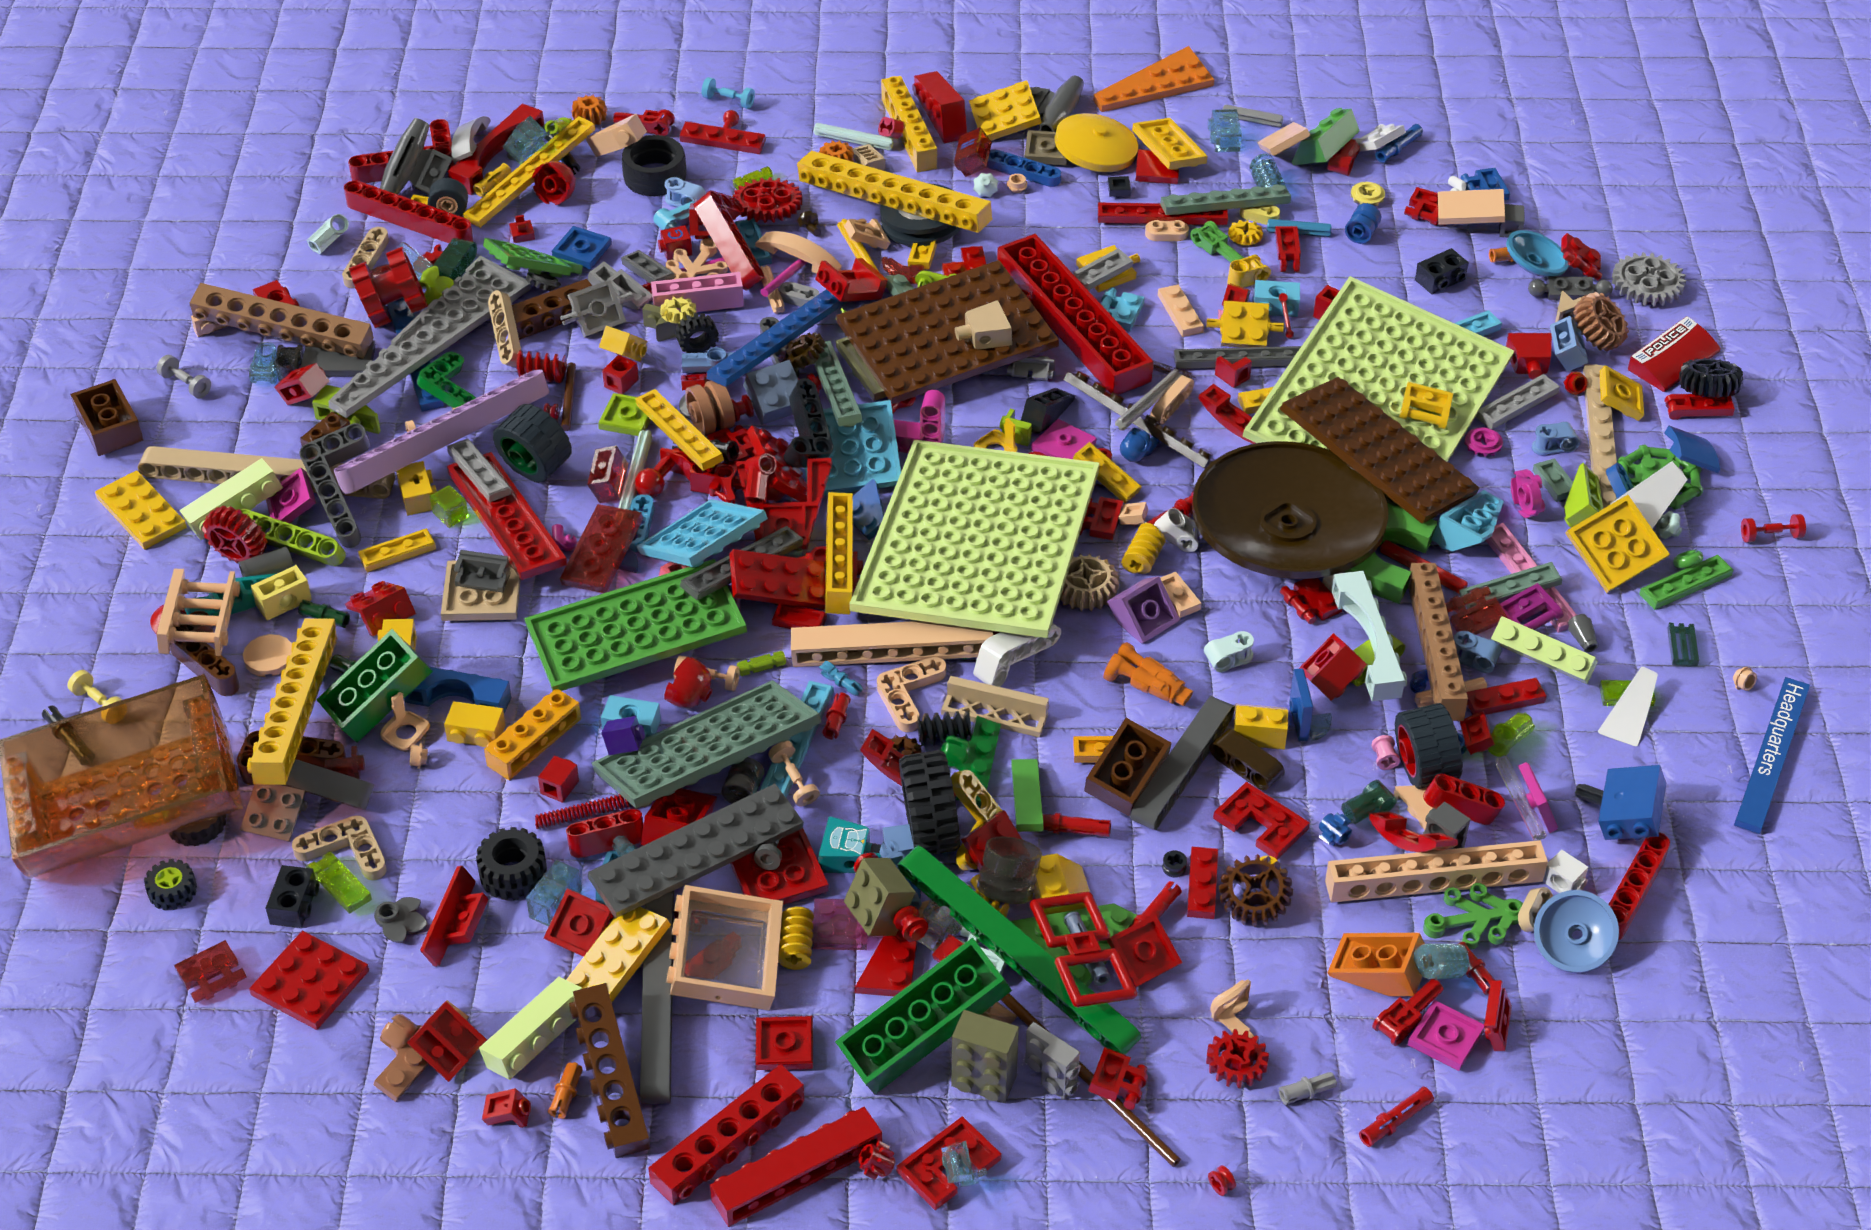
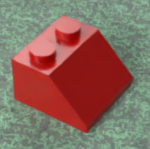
(1333, 667)

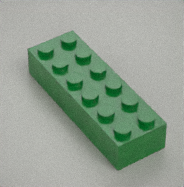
(922, 1016)

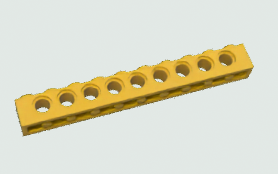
(895, 191)
(293, 702)

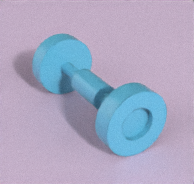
(709, 89)

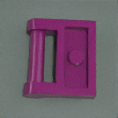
(1529, 603)

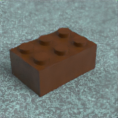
(107, 417)
(1127, 766)

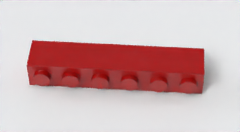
(794, 1166)

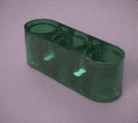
(456, 258)

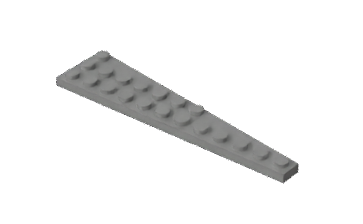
(431, 332)

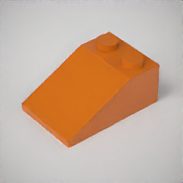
(1378, 962)

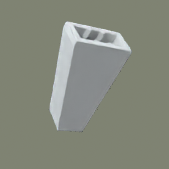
(1657, 492)

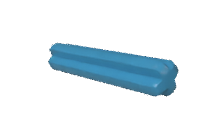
(1304, 228)

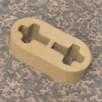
(1531, 907)

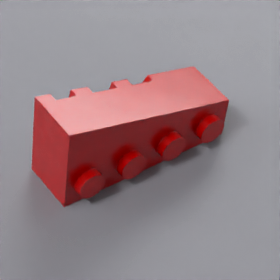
(941, 105)

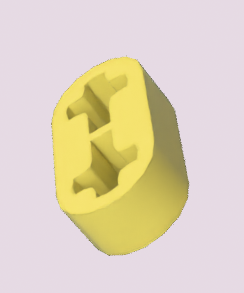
(1260, 214)

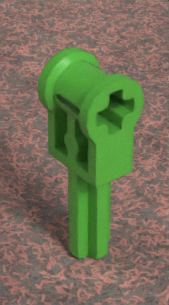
(1214, 241)

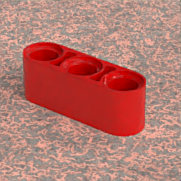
(1470, 799)
(598, 833)

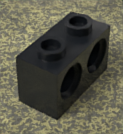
(1441, 271)
(292, 896)

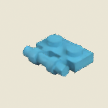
(1126, 307)

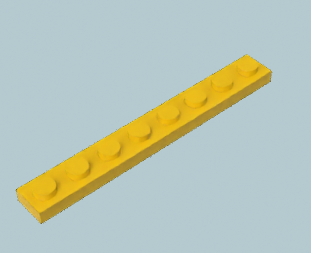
(521, 177)

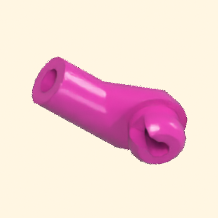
(563, 542)

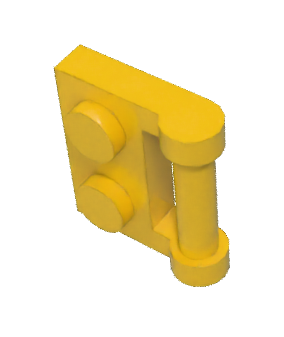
(1426, 399)

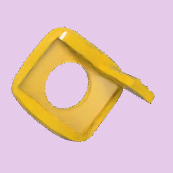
(997, 437)

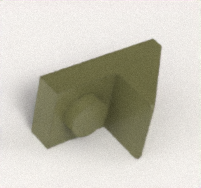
(653, 319)

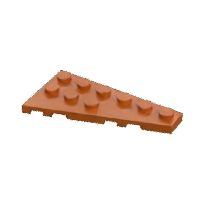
(1168, 77)

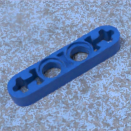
(1044, 174)

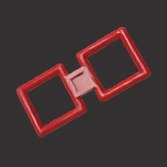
(1083, 949)

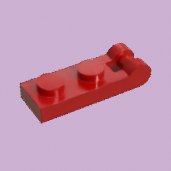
(1695, 405)

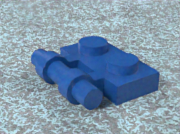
(1486, 180)

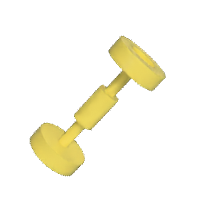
(82, 682)

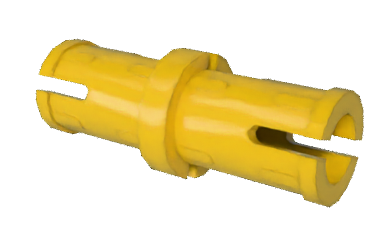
(492, 179)

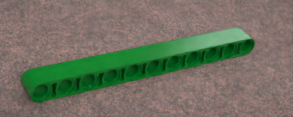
(1015, 948)

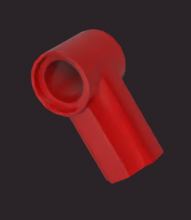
(1343, 160)
(758, 471)

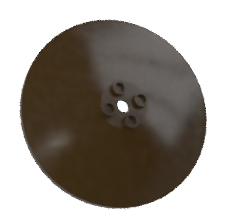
(1263, 485)

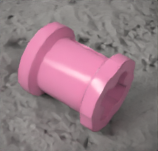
(1385, 752)

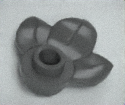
(401, 920)

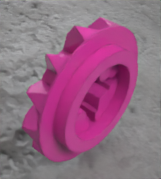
(1490, 437)

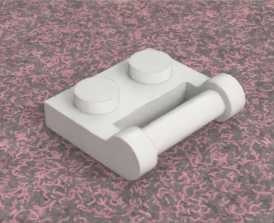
(1380, 136)

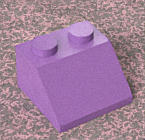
(1144, 609)

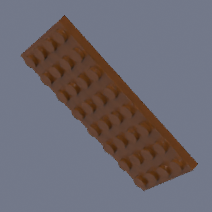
(1380, 449)

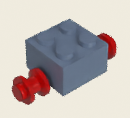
(769, 392)

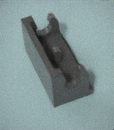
(482, 571)

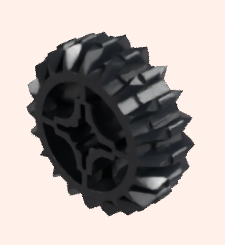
(1711, 377)

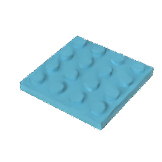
(863, 450)
(702, 532)

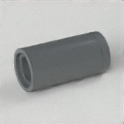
(266, 563)

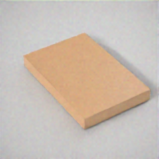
(1283, 139)
(1471, 206)

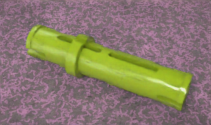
(557, 126)

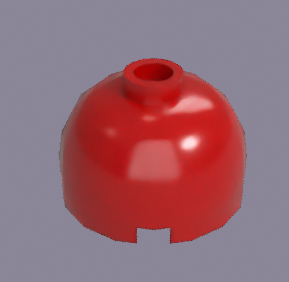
(553, 182)
(690, 684)

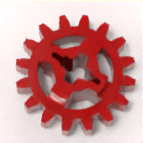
(1237, 1058)

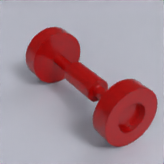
(1797, 528)

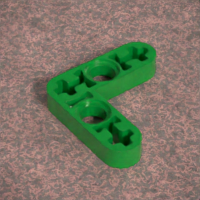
(436, 382)

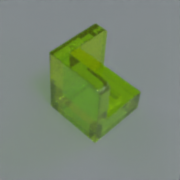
(449, 506)

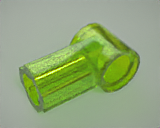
(1510, 733)

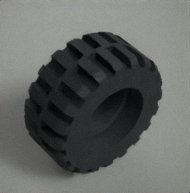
(930, 801)

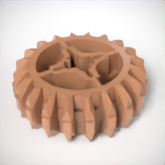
(1601, 321)

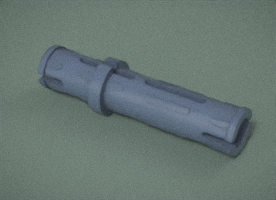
(1097, 970)

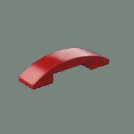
(1219, 406)
(881, 754)
(1394, 830)

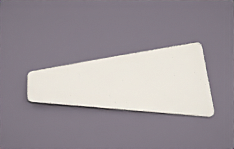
(1630, 712)

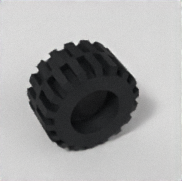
(510, 847)

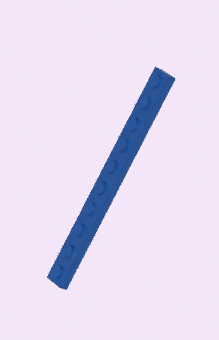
(774, 339)

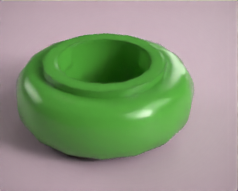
(1688, 559)

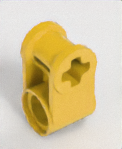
(1247, 270)

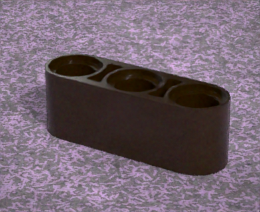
(1247, 760)

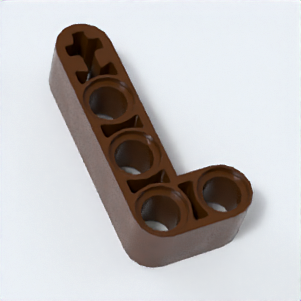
(202, 660)
(311, 751)

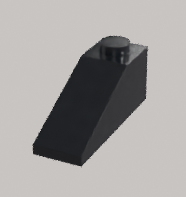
(1046, 408)

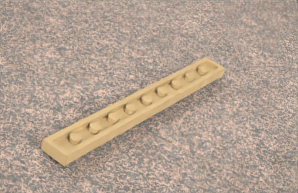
(1599, 432)

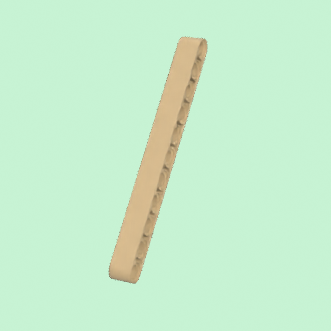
(220, 466)

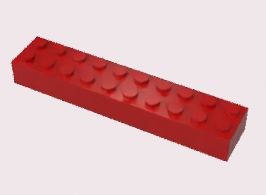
(1076, 316)

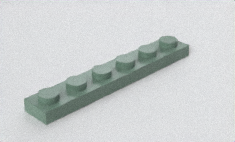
(1225, 199)

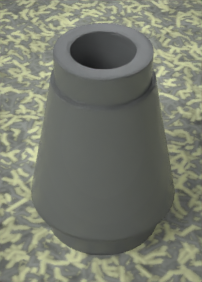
(1583, 631)

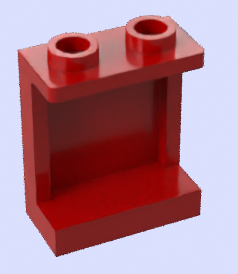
(852, 285)

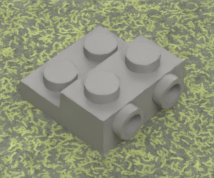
(1054, 1060)

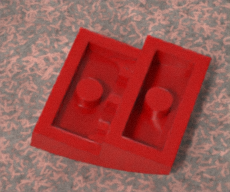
(446, 1041)

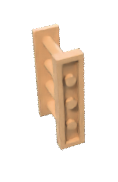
(176, 601)

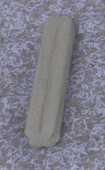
(1257, 116)

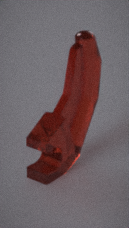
(894, 268)

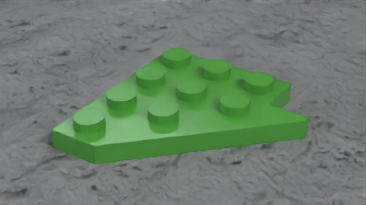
(536, 262)
(1115, 917)

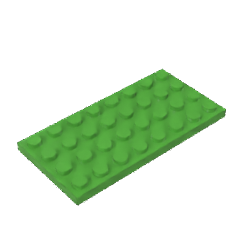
(630, 628)

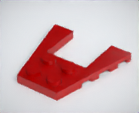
(796, 515)

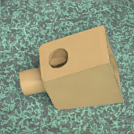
(986, 327)

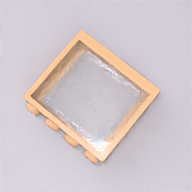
(725, 947)

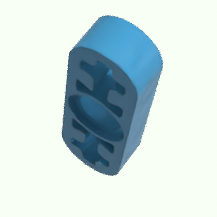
(644, 529)

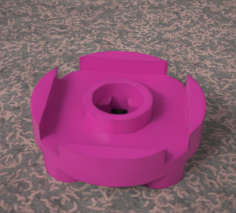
(1527, 493)

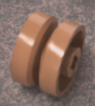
(710, 407)

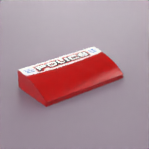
(1664, 356)

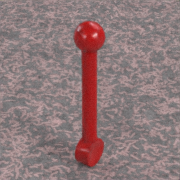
(1283, 298)

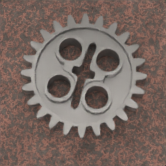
(1648, 279)

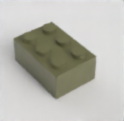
(984, 1056)

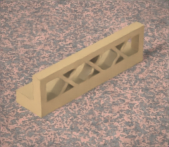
(997, 702)

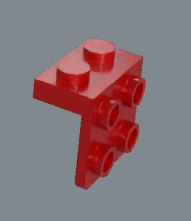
(381, 603)

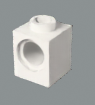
(1565, 873)

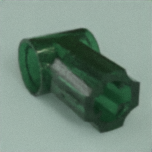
(1373, 799)

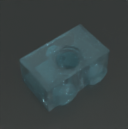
(1225, 130)
(525, 140)
(549, 891)

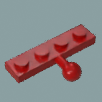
(724, 136)

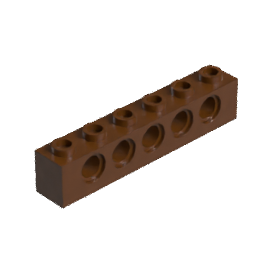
(634, 1135)

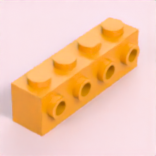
(532, 734)

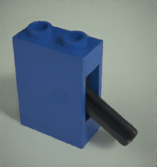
(1629, 801)

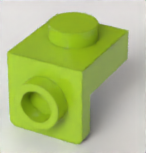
(1022, 429)

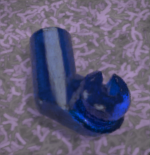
(1418, 681)

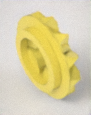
(1361, 193)
(671, 314)

